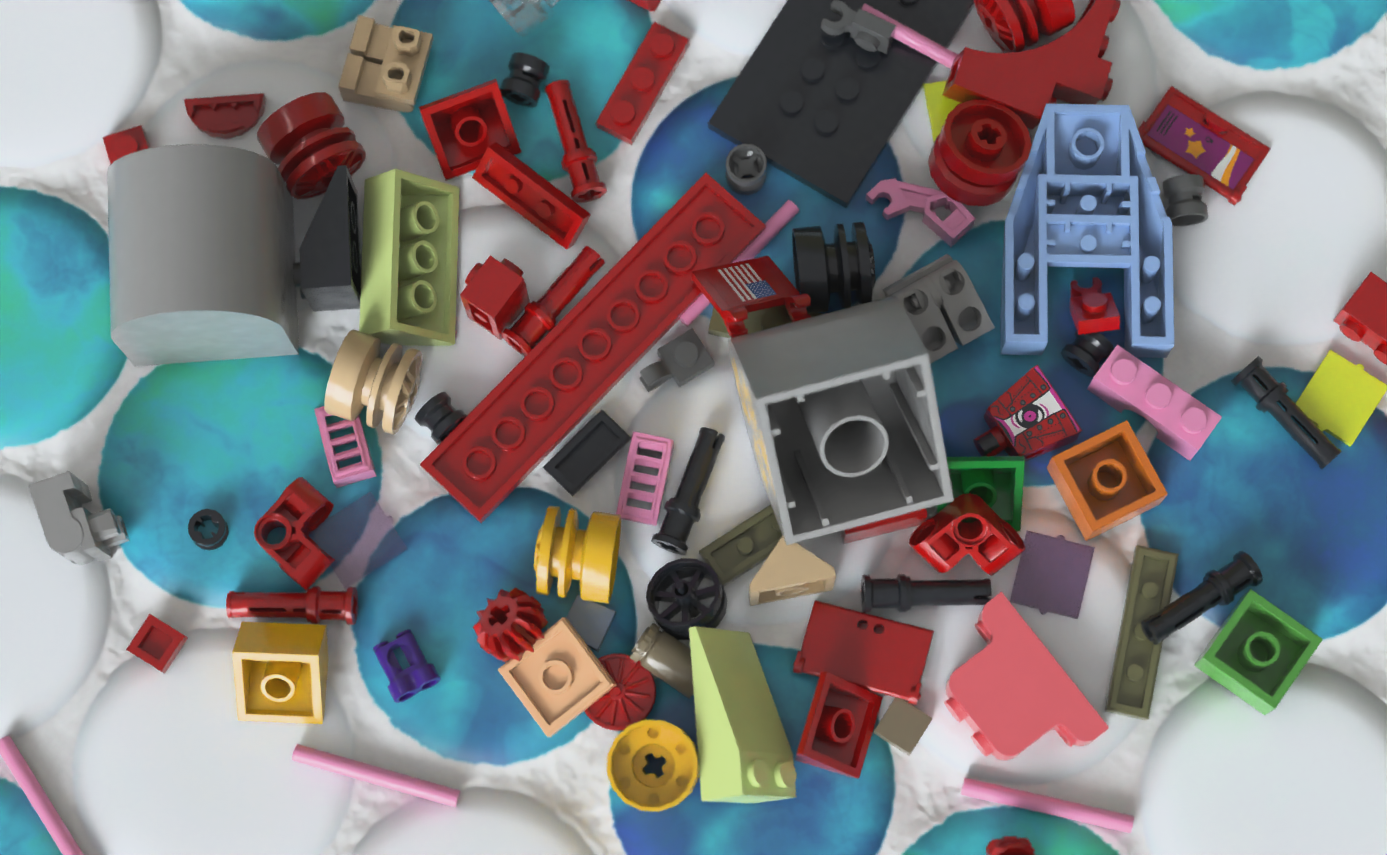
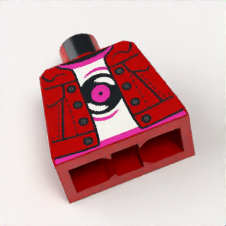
(1027, 420)

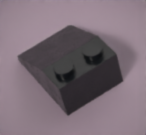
(331, 250)

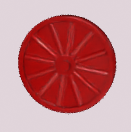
(631, 697)

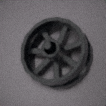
(686, 597)

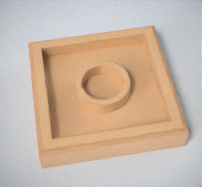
(557, 678)

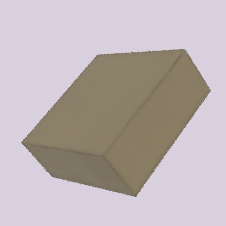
(903, 725)

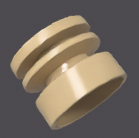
(364, 379)

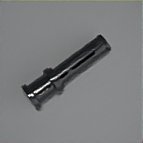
(1324, 450)
(683, 508)
(1216, 589)
(904, 593)

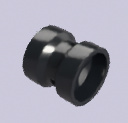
(524, 79)

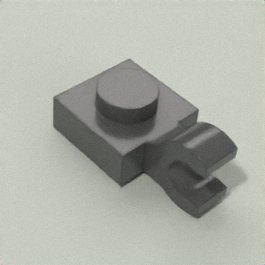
(867, 29)
(681, 360)

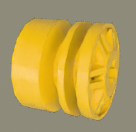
(578, 554)
(629, 758)

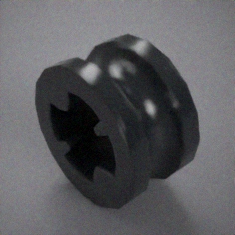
(218, 539)

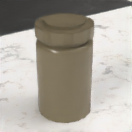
(665, 658)

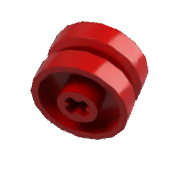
(979, 152)

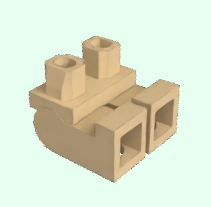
(385, 65)

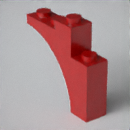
(1030, 79)

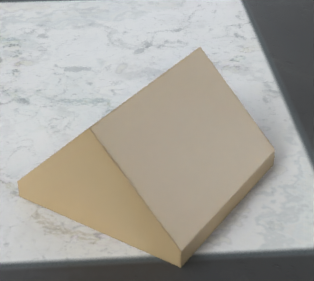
(790, 574)

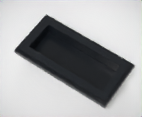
(587, 452)

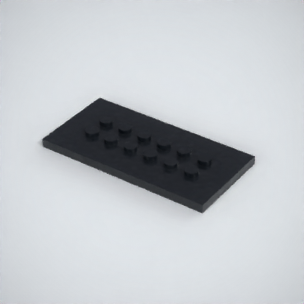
(825, 102)

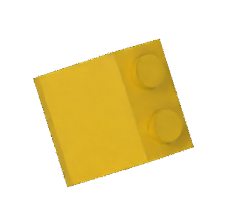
(281, 672)

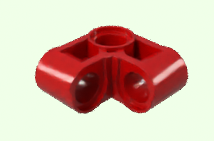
(299, 511)
(946, 539)

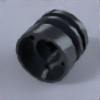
(833, 266)

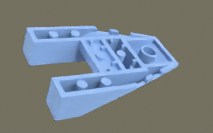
(1087, 204)

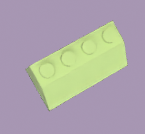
(409, 260)

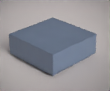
(591, 621)

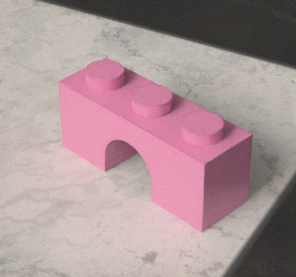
(1176, 415)

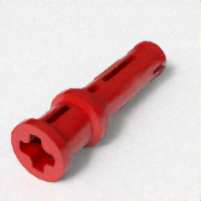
(578, 158)
(542, 315)
(313, 605)

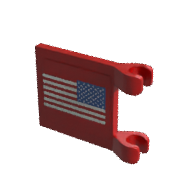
(749, 287)

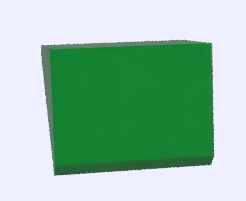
(994, 480)

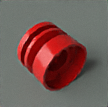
(1017, 22)
(309, 144)

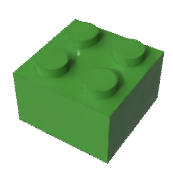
(1258, 652)

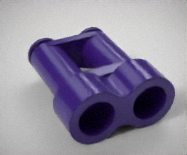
(411, 680)

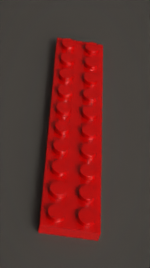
(590, 349)

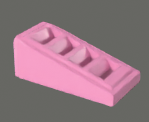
(652, 443)
(354, 472)

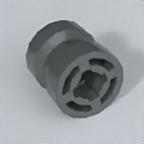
(748, 161)
(1185, 197)

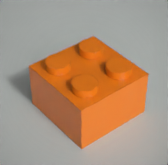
(1106, 480)

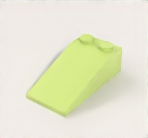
(737, 723)

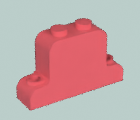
(1017, 689)

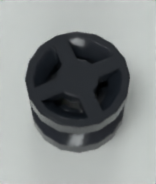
(1087, 352)
(439, 416)

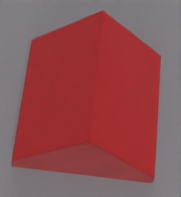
(466, 125)
(838, 726)

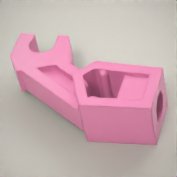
(920, 199)

